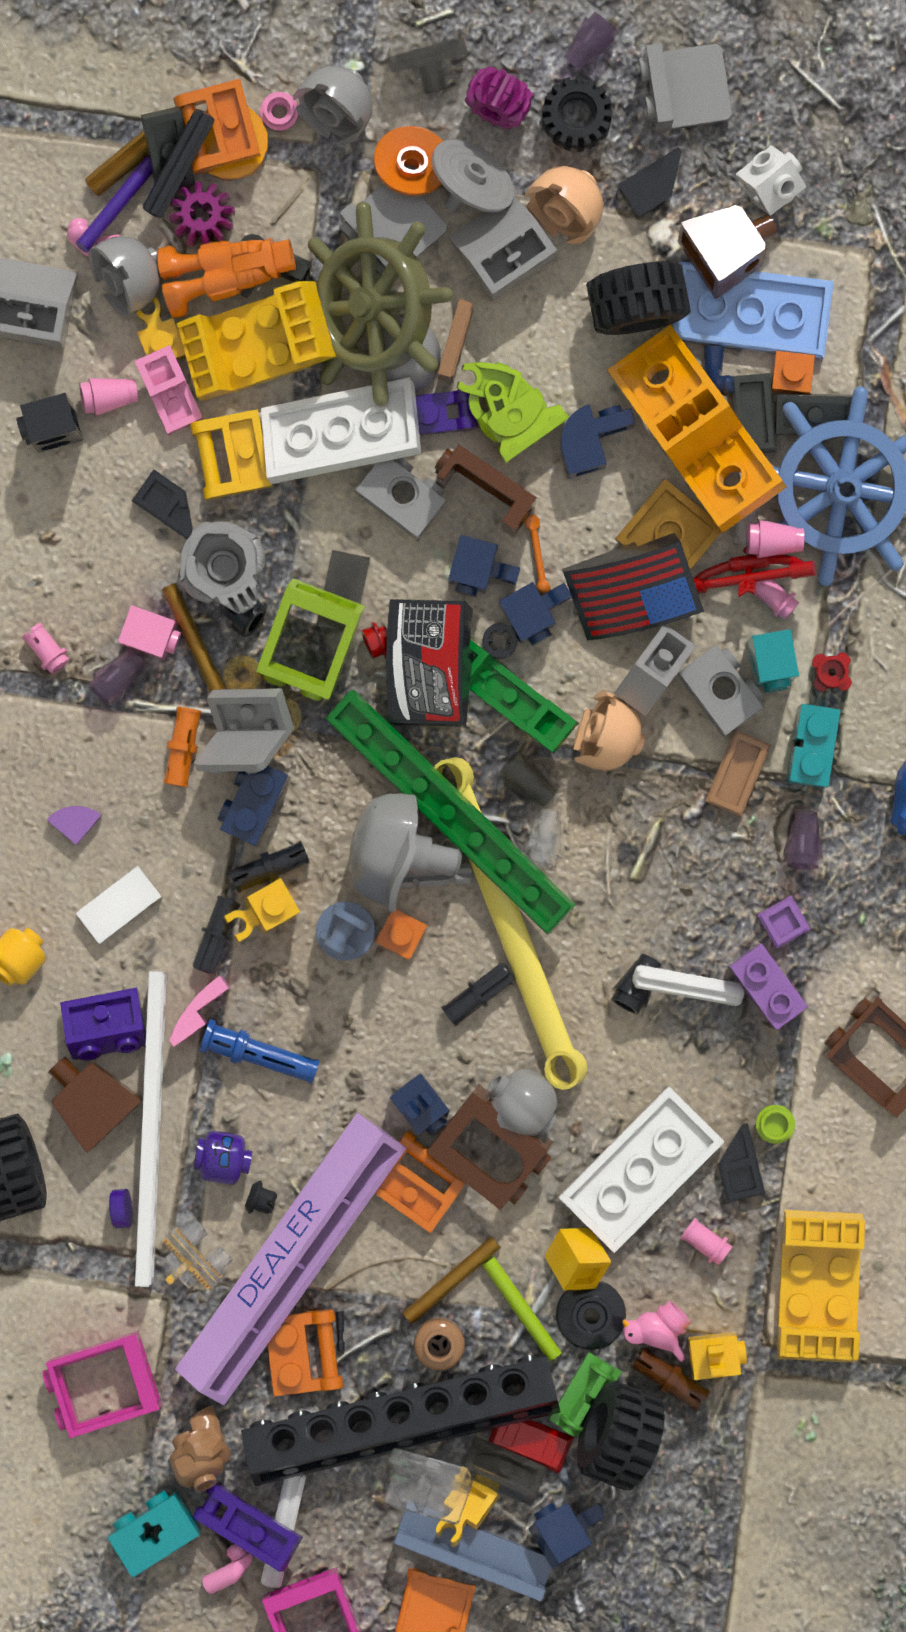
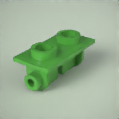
(581, 1391)

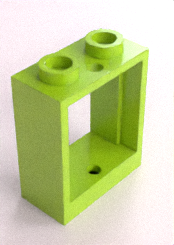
(323, 604)

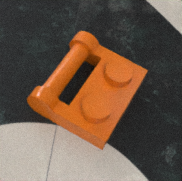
(231, 124)
(412, 1193)
(290, 1355)

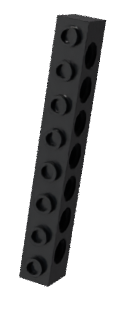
(420, 1429)

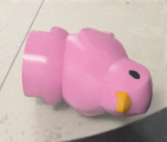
(659, 1329)

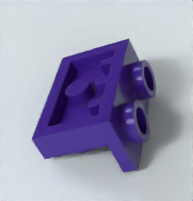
(103, 1024)

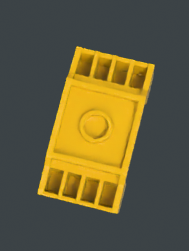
(256, 341)
(820, 1286)

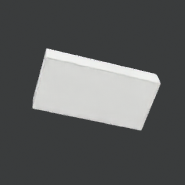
(118, 904)

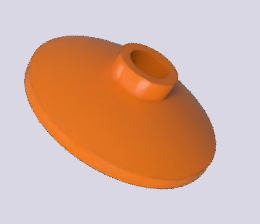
(407, 147)

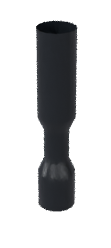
(340, 1328)

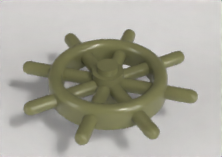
(376, 303)

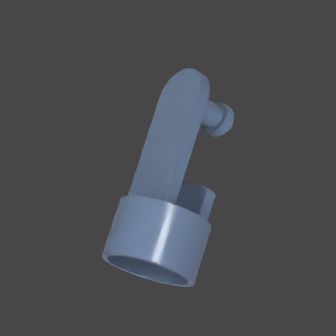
(345, 931)

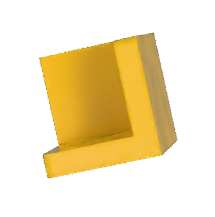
(577, 1259)

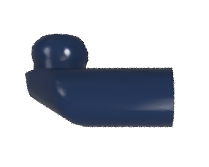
(714, 366)

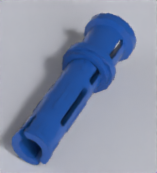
(241, 1047)

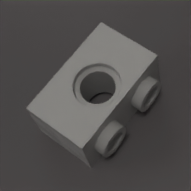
(413, 516)
(654, 669)
(723, 713)

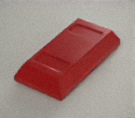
(534, 1442)

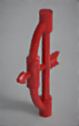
(747, 563)

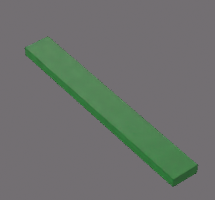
(450, 812)

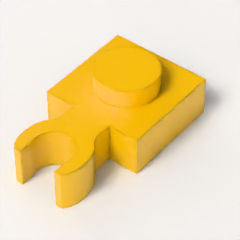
(160, 333)
(477, 1507)

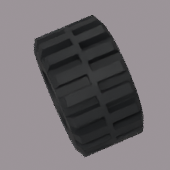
(638, 298)
(20, 1170)
(620, 1435)

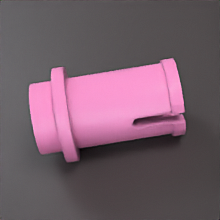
(776, 598)
(46, 649)
(706, 1242)

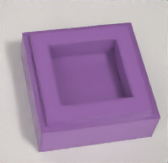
(783, 922)

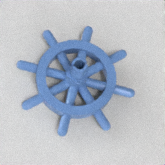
(843, 485)

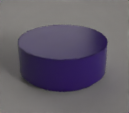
(120, 1208)

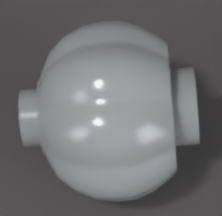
(524, 1102)

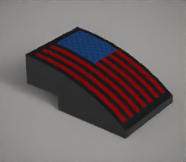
(633, 588)

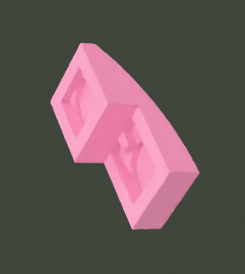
(168, 389)
(192, 1019)

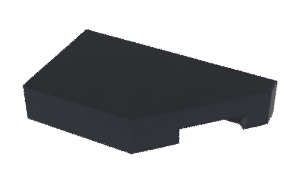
(652, 184)
(166, 503)
(740, 1168)

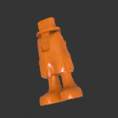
(227, 270)

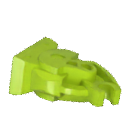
(515, 409)

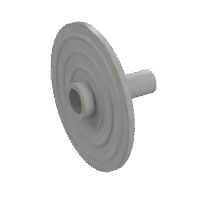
(471, 177)

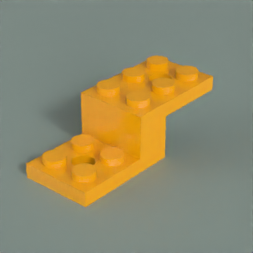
(696, 428)

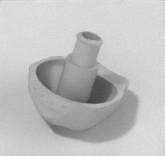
(388, 848)

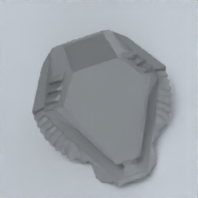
(222, 565)

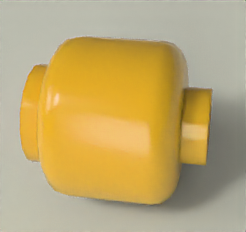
(20, 956)

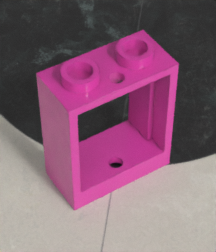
(141, 1372)
(306, 1590)

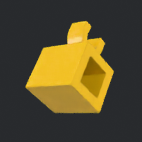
(266, 909)
(716, 1355)

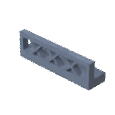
(478, 1554)

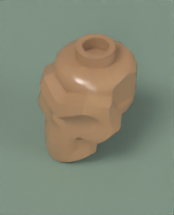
(200, 1452)

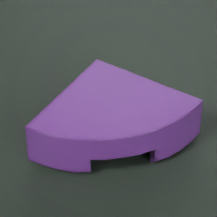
(74, 821)

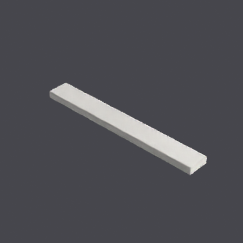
(151, 1128)

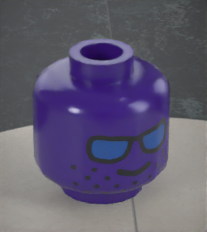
(222, 1157)

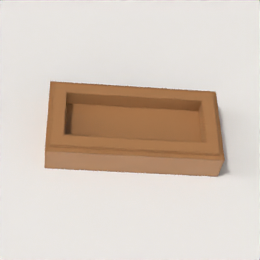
(455, 341)
(737, 773)

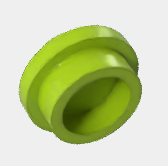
(775, 1124)

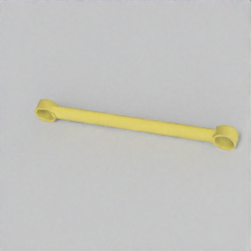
(523, 959)

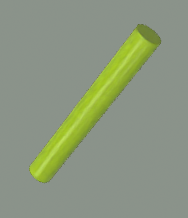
(521, 1309)

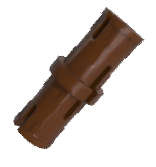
(670, 1379)

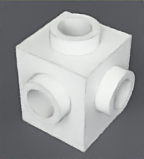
(771, 179)

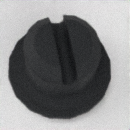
(258, 1199)

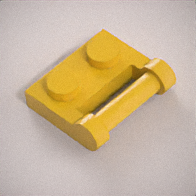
(244, 452)

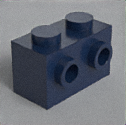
(253, 805)

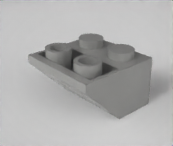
(504, 248)
(35, 302)

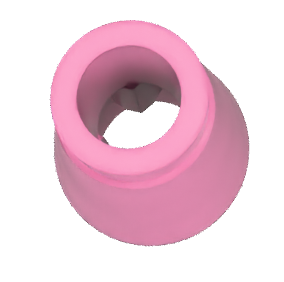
(105, 394)
(773, 539)

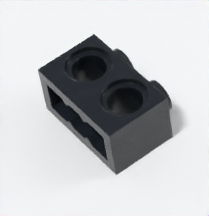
(49, 423)

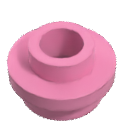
(274, 100)

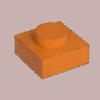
(792, 373)
(401, 934)

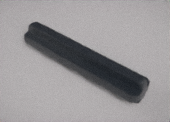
(178, 163)

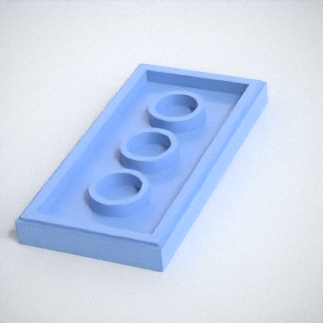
(759, 314)

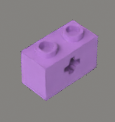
(767, 986)

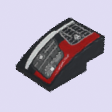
(428, 662)

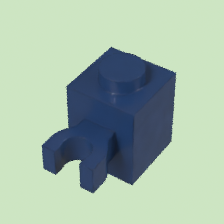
(476, 564)
(530, 613)
(421, 1105)
(562, 1533)

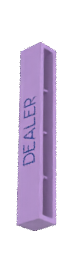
(290, 1259)

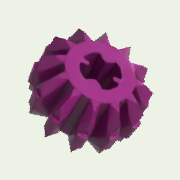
(498, 97)
(204, 201)

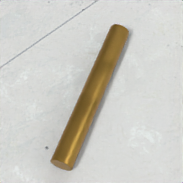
(193, 637)
(451, 1280)

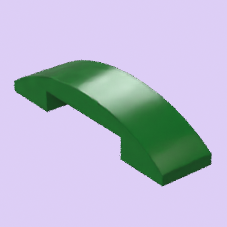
(518, 701)

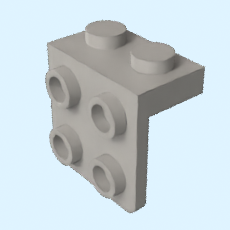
(685, 86)
(392, 218)
(249, 730)

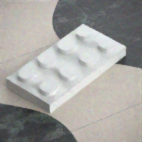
(339, 431)
(641, 1169)

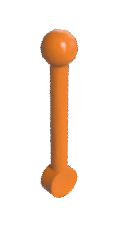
(532, 524)

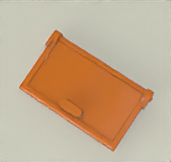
(434, 1604)

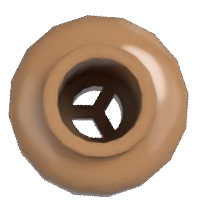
(444, 1357)

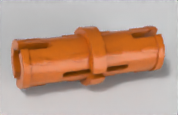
(182, 746)

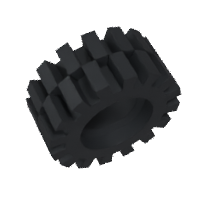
(576, 90)

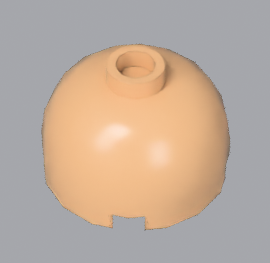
(566, 202)
(608, 733)

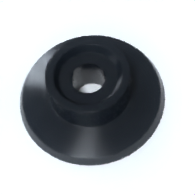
(591, 1334)

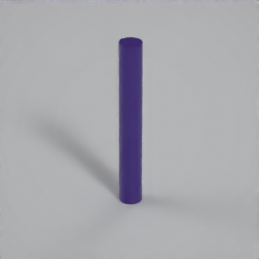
(115, 206)

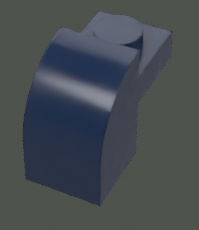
(581, 434)

